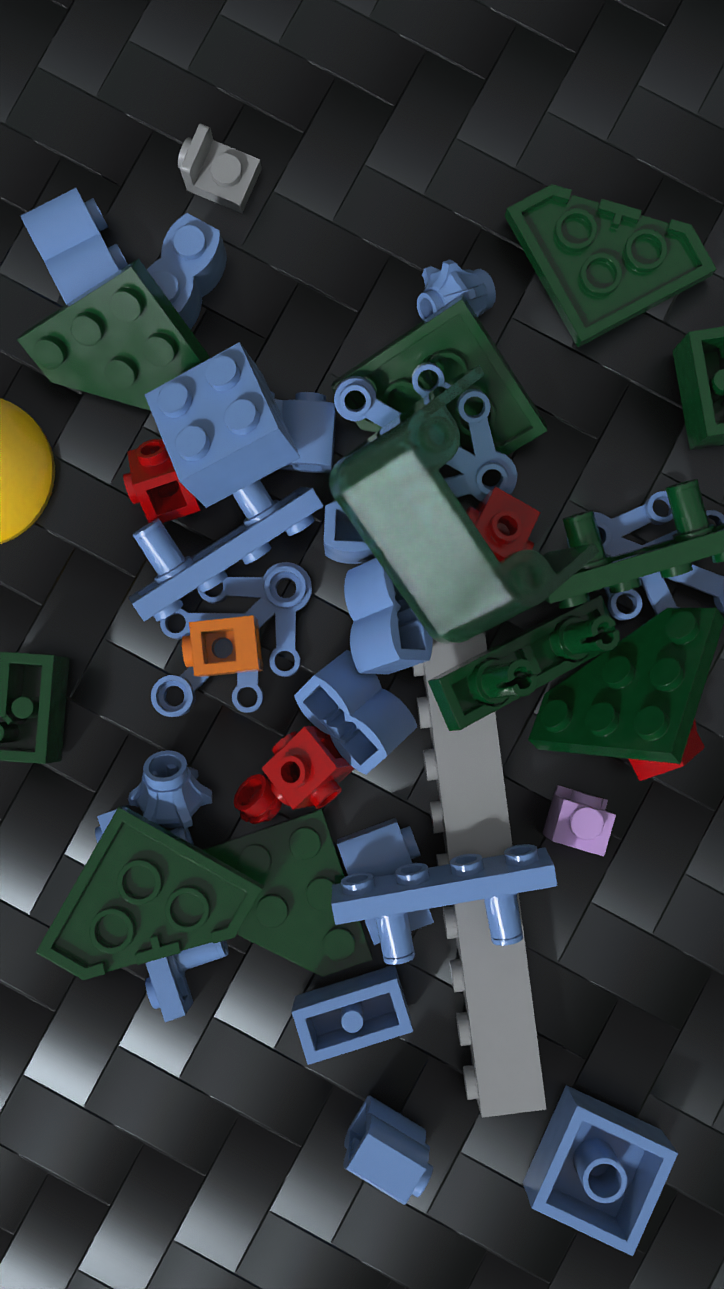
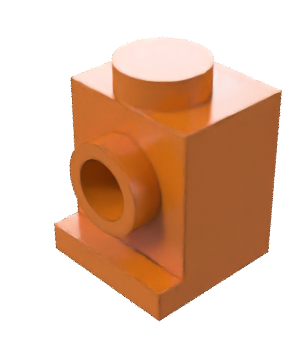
(200, 644)

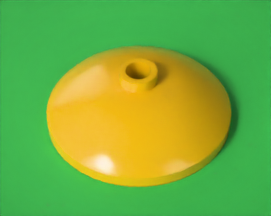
(25, 471)

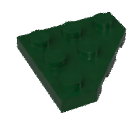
(604, 258)
(115, 339)
(456, 344)
(636, 696)
(145, 900)
(294, 908)

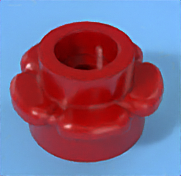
(256, 800)

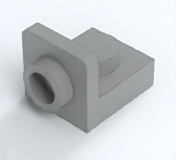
(217, 170)

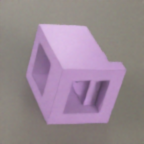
(579, 821)

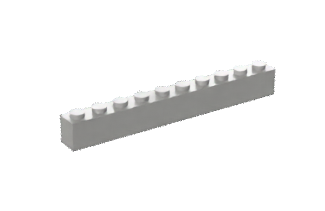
(491, 976)

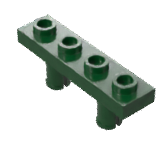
(622, 572)
(523, 663)

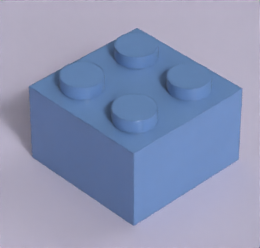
(221, 426)
(599, 1170)

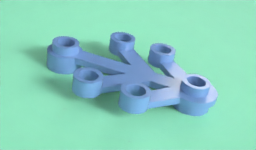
(468, 464)
(653, 584)
(268, 605)

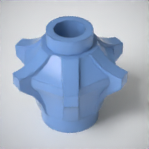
(450, 283)
(169, 791)

